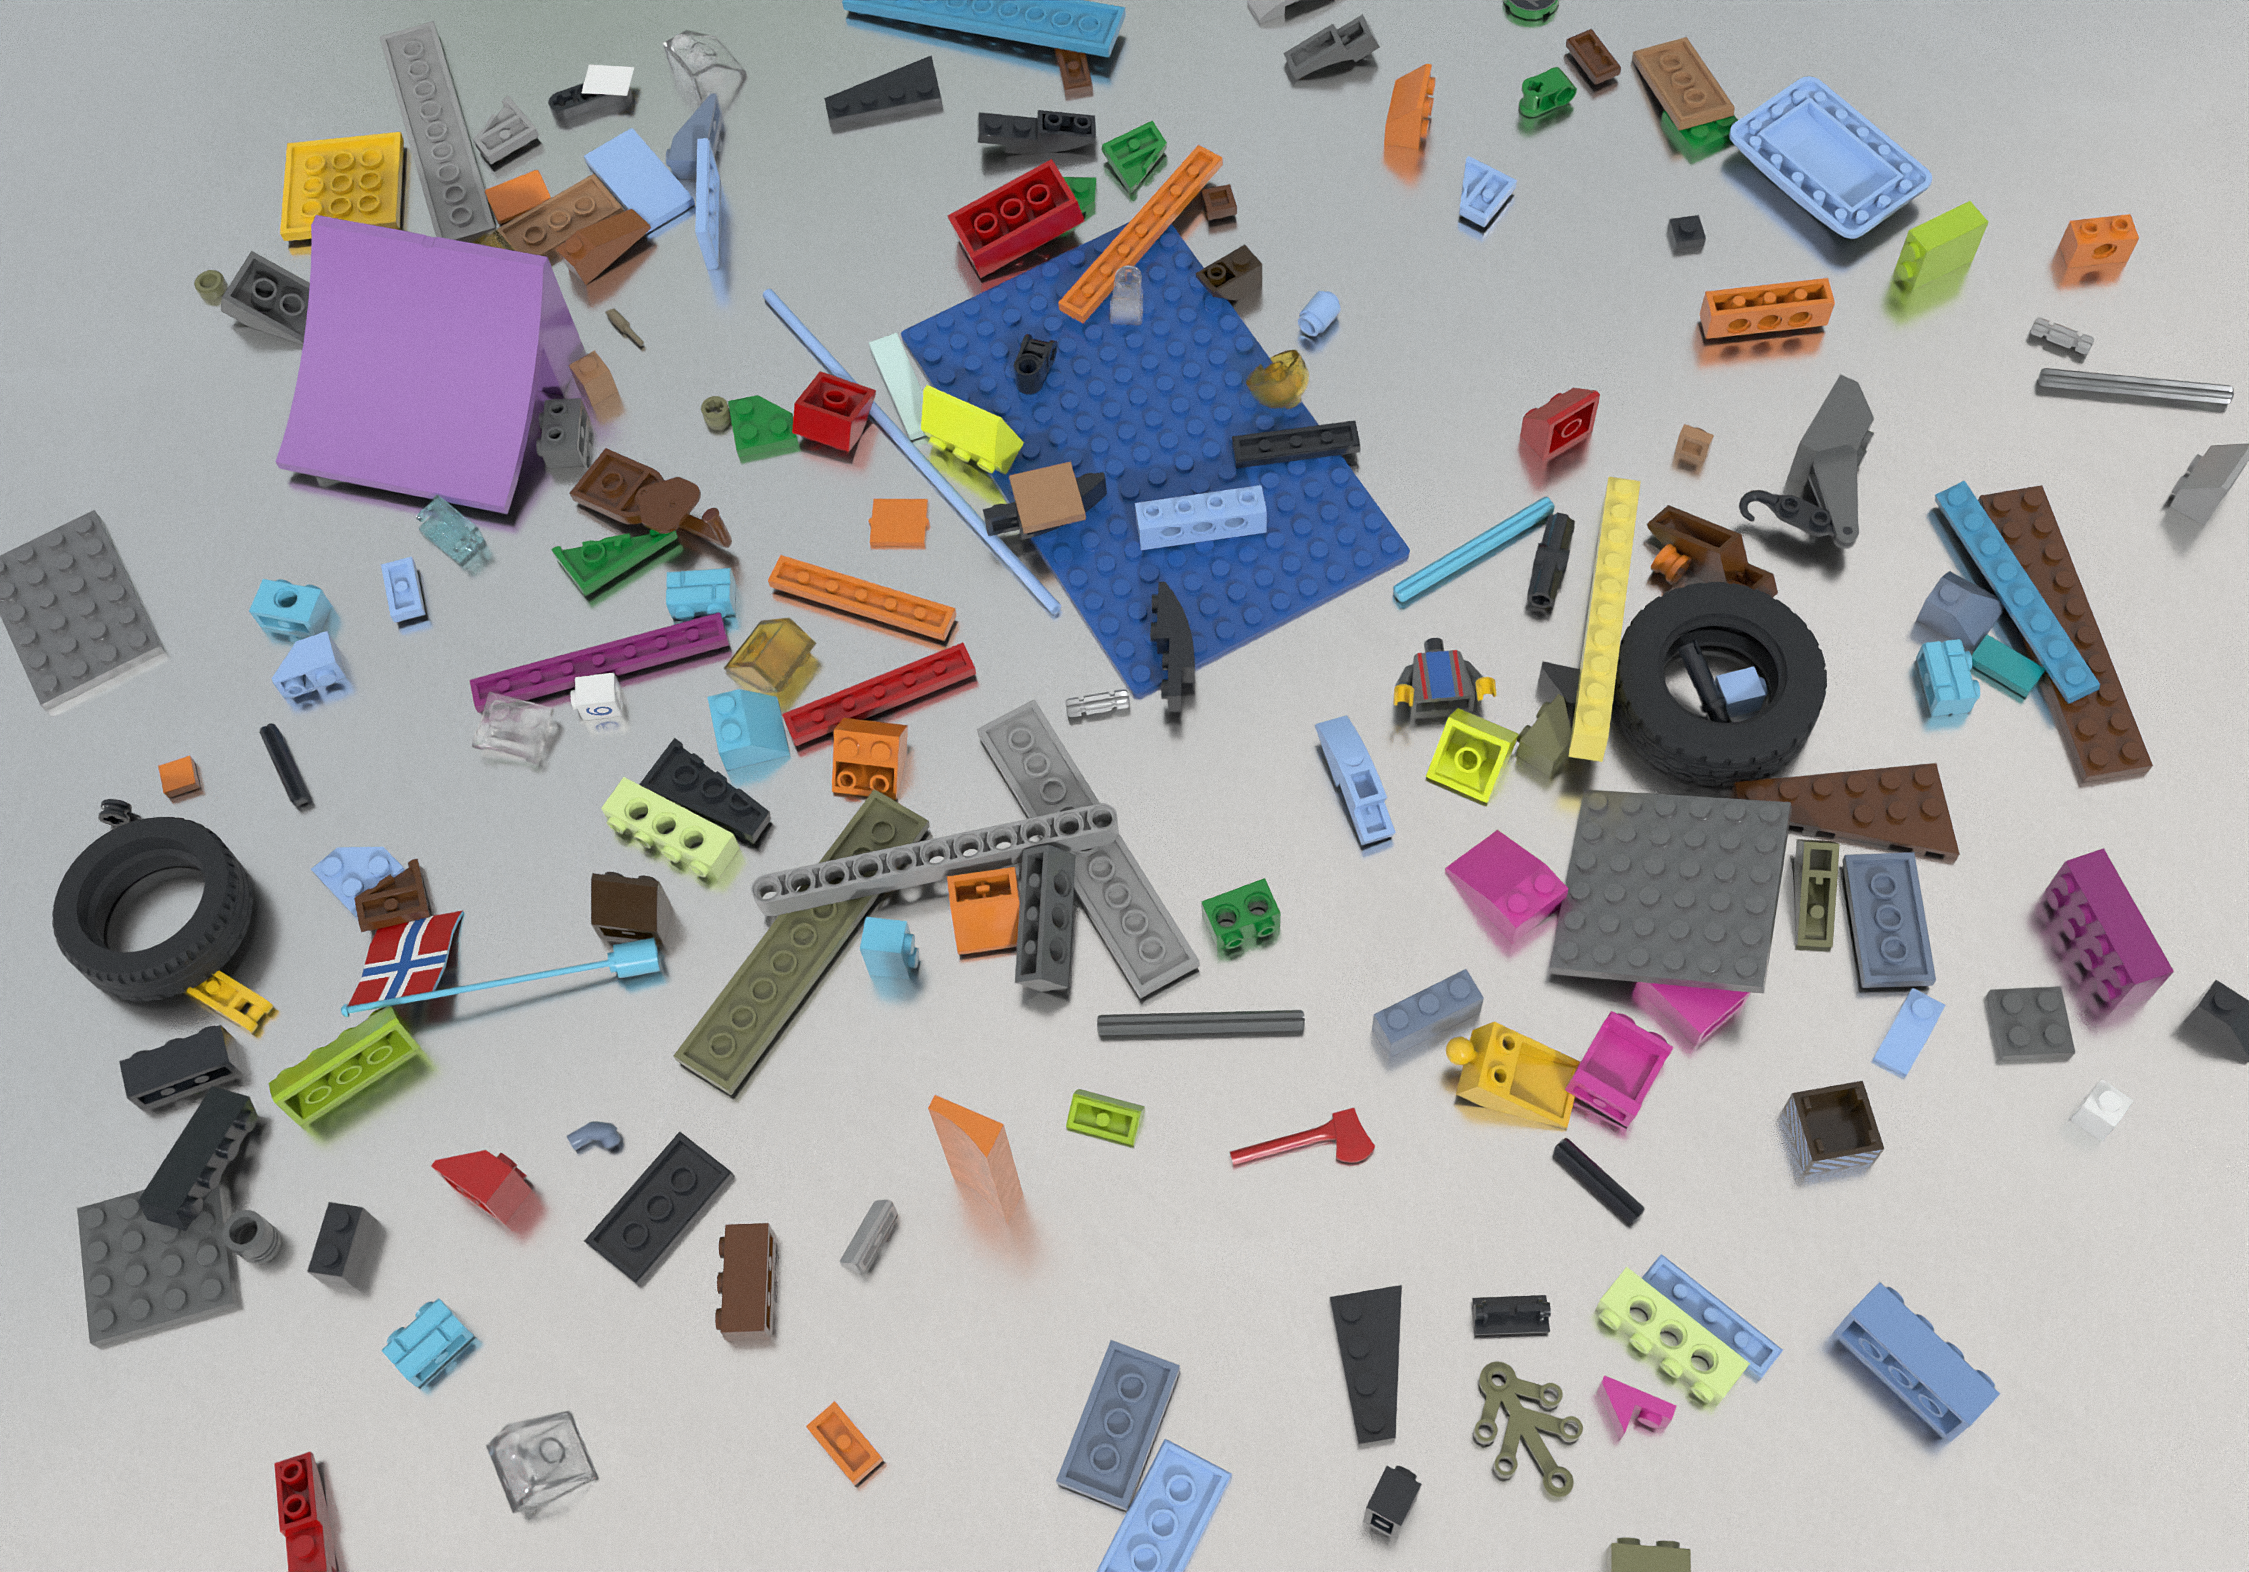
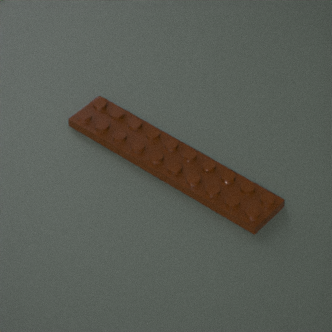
(2099, 724)

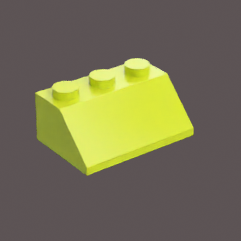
(968, 431)

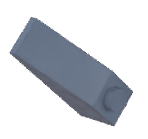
(702, 124)

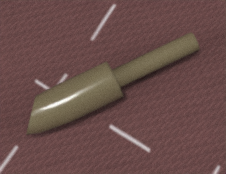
(623, 325)

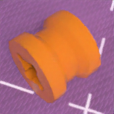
(1670, 564)

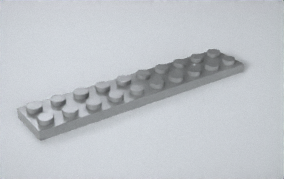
(437, 134)
(1107, 876)

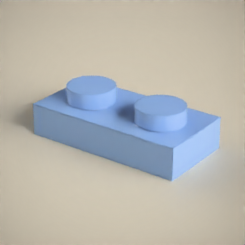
(403, 589)

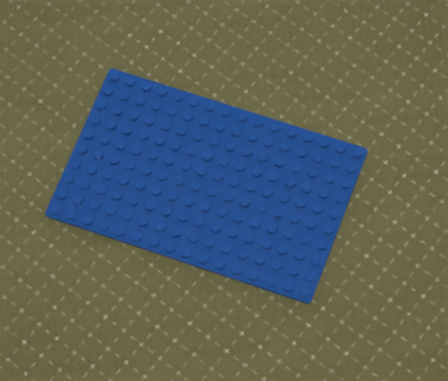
(1159, 421)

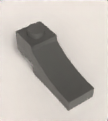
(1332, 46)

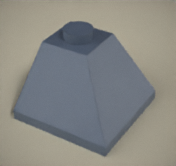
(1960, 610)

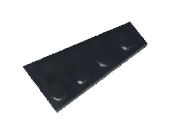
(1369, 1355)

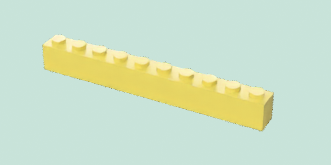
(1604, 620)

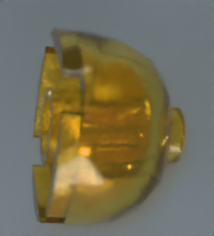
(1280, 382)

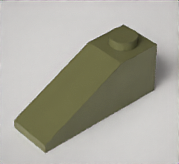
(1815, 891)

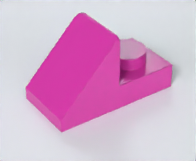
(1623, 1401)

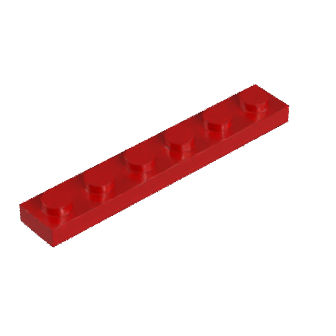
(879, 693)

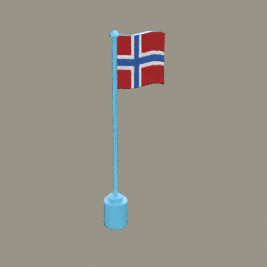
(411, 957)

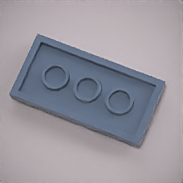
(1888, 920)
(1118, 1425)

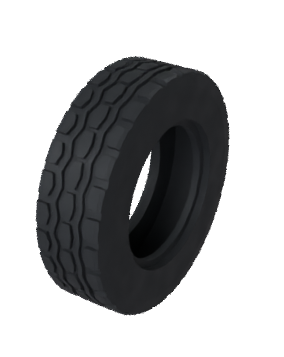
(1727, 618)

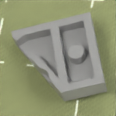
(505, 132)

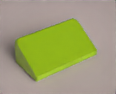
(1105, 1116)

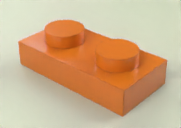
(844, 1443)

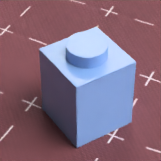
(1742, 691)

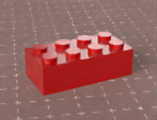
(1016, 218)

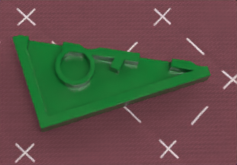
(605, 559)

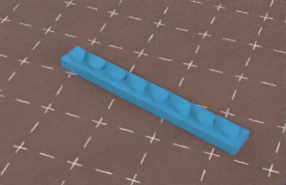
(2017, 593)

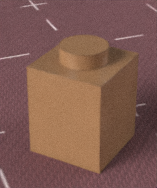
(593, 378)

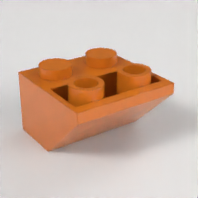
(1409, 108)
(868, 757)
(985, 910)

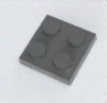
(2030, 1023)

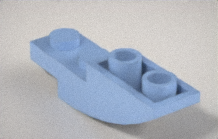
(1357, 777)

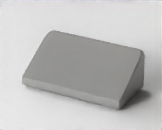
(869, 1236)

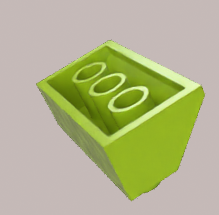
(343, 1065)

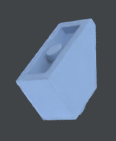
(1909, 1032)

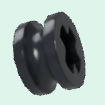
(115, 812)

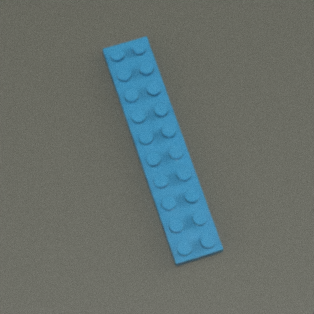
(1052, 23)

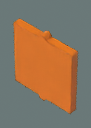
(899, 522)

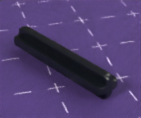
(284, 764)
(1599, 1180)

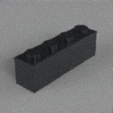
(198, 1158)

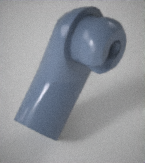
(594, 1131)

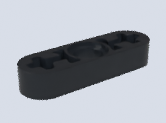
(583, 106)

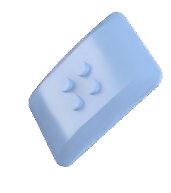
(1829, 157)

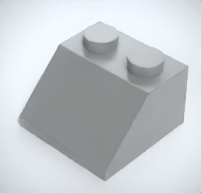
(2209, 480)

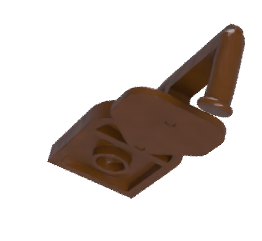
(641, 495)

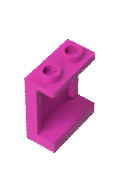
(1619, 1068)

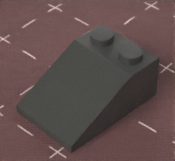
(268, 299)

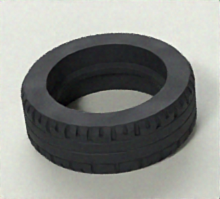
(111, 867)

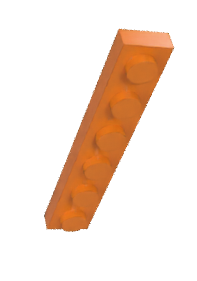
(862, 597)

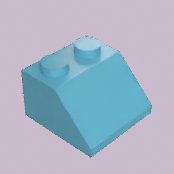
(747, 728)

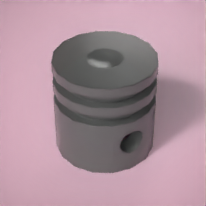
(250, 1236)

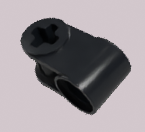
(1033, 364)

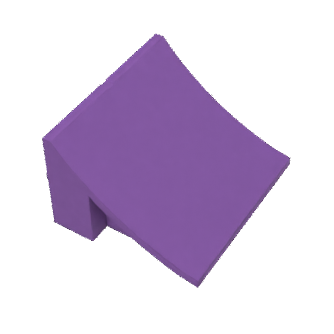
(424, 363)

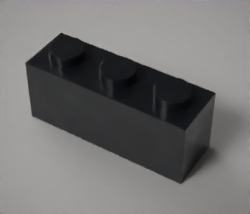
(180, 1066)

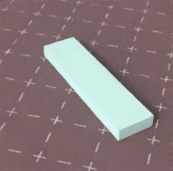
(900, 382)

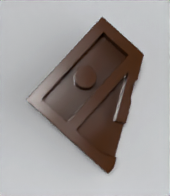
(393, 900)

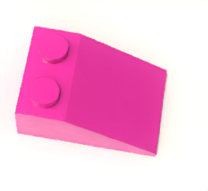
(1508, 885)

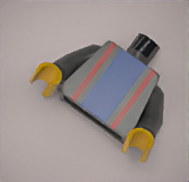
(1441, 682)

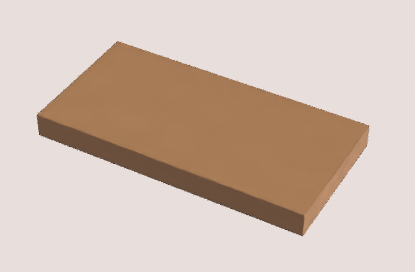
(1683, 83)
(558, 218)

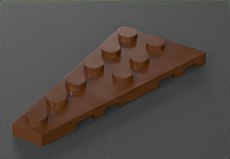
(1867, 806)

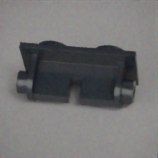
(1511, 1314)

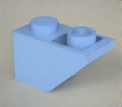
(309, 665)

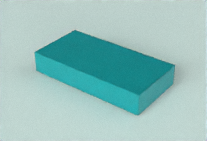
(2006, 666)

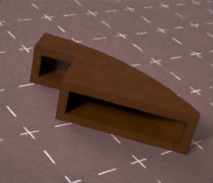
(1714, 550)

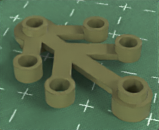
(1524, 1423)

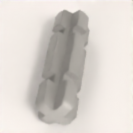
(2062, 335)
(1097, 703)

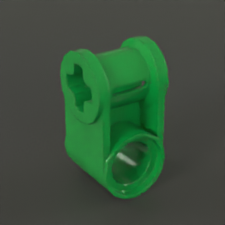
(1546, 92)

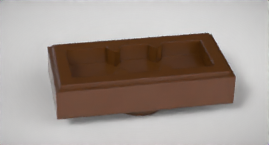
(1593, 56)

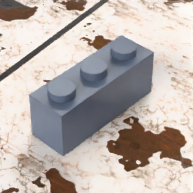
(1427, 1013)

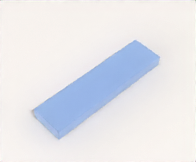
(1713, 1315)

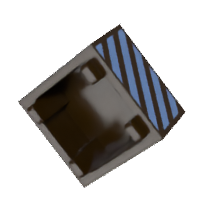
(1833, 1127)

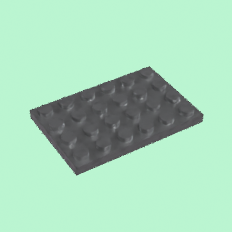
(73, 611)

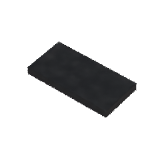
(659, 1208)

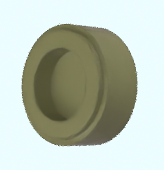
(210, 284)

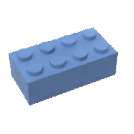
(1917, 1361)

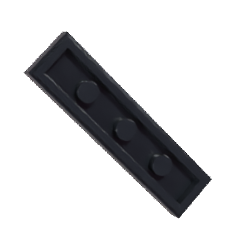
(1295, 444)

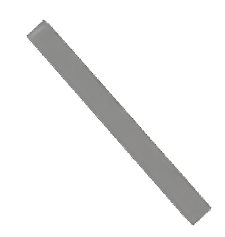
(919, 856)

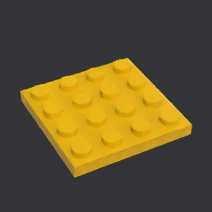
(342, 180)

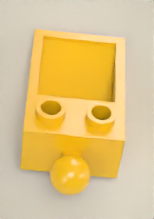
(1514, 1074)

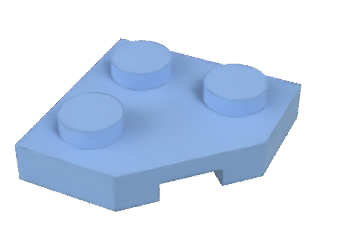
(354, 870)

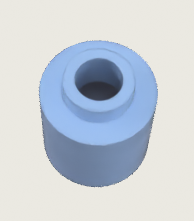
(1319, 313)

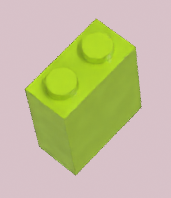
(1941, 245)

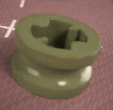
(719, 404)

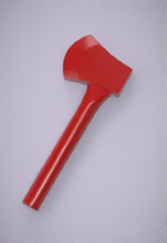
(1344, 1127)

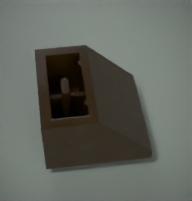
(629, 908)

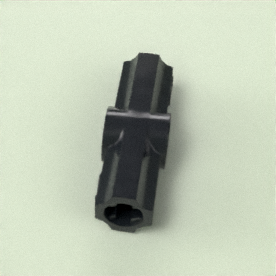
(1551, 560)

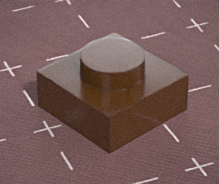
(1219, 202)

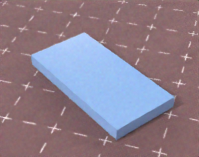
(639, 179)
(707, 204)
(1167, 1513)

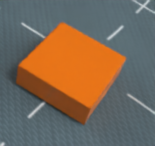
(178, 776)

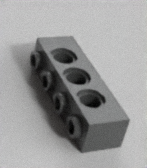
(1045, 918)

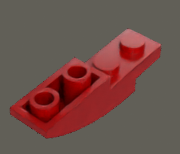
(304, 1515)

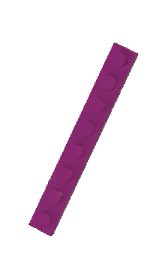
(611, 657)

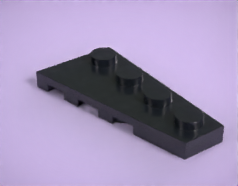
(893, 93)
(696, 787)

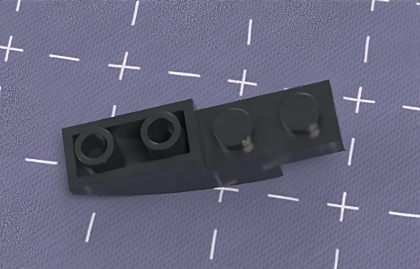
(1043, 134)
(1005, 517)
(1175, 643)

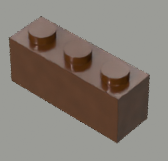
(746, 1282)

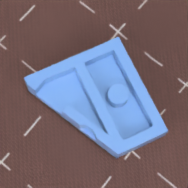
(1483, 191)

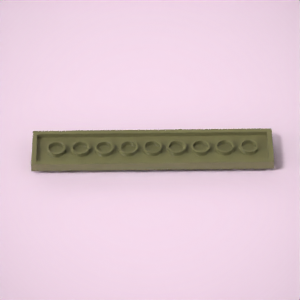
(791, 956)

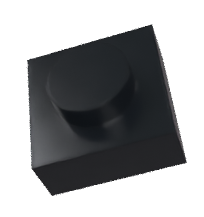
(1686, 232)

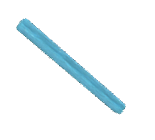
(1473, 549)

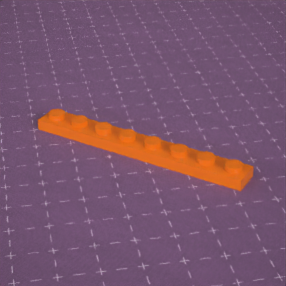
(1140, 233)

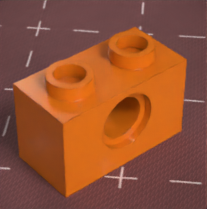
(2099, 241)

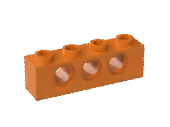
(1766, 308)

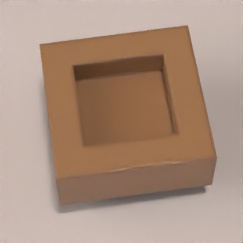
(1694, 442)

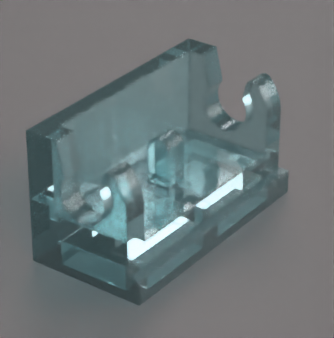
(451, 531)

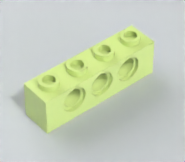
(632, 800)
(1663, 1315)

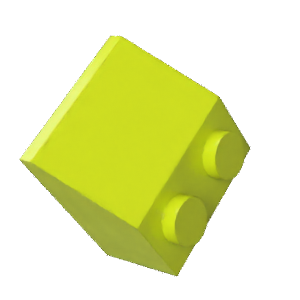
(1472, 754)

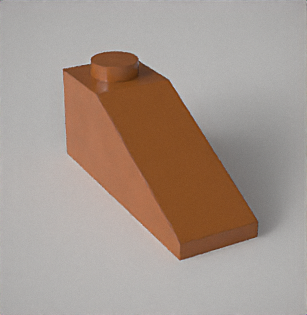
(601, 243)

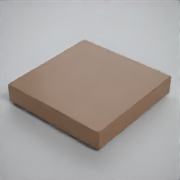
(1047, 497)

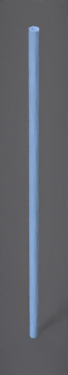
(917, 457)

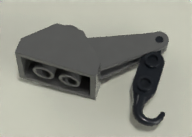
(1829, 464)

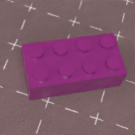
(2108, 930)

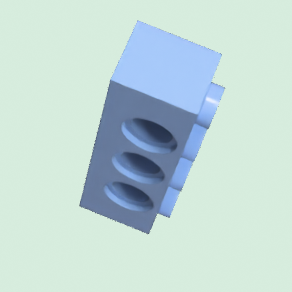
(1201, 517)

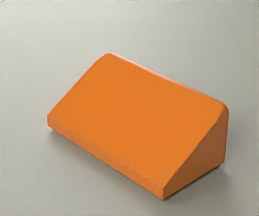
(517, 196)

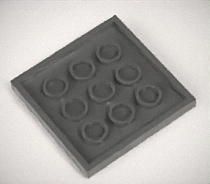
(150, 1273)

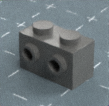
(563, 433)

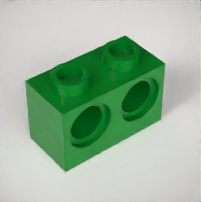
(1236, 907)

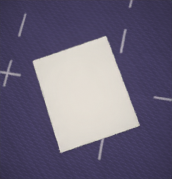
(607, 80)

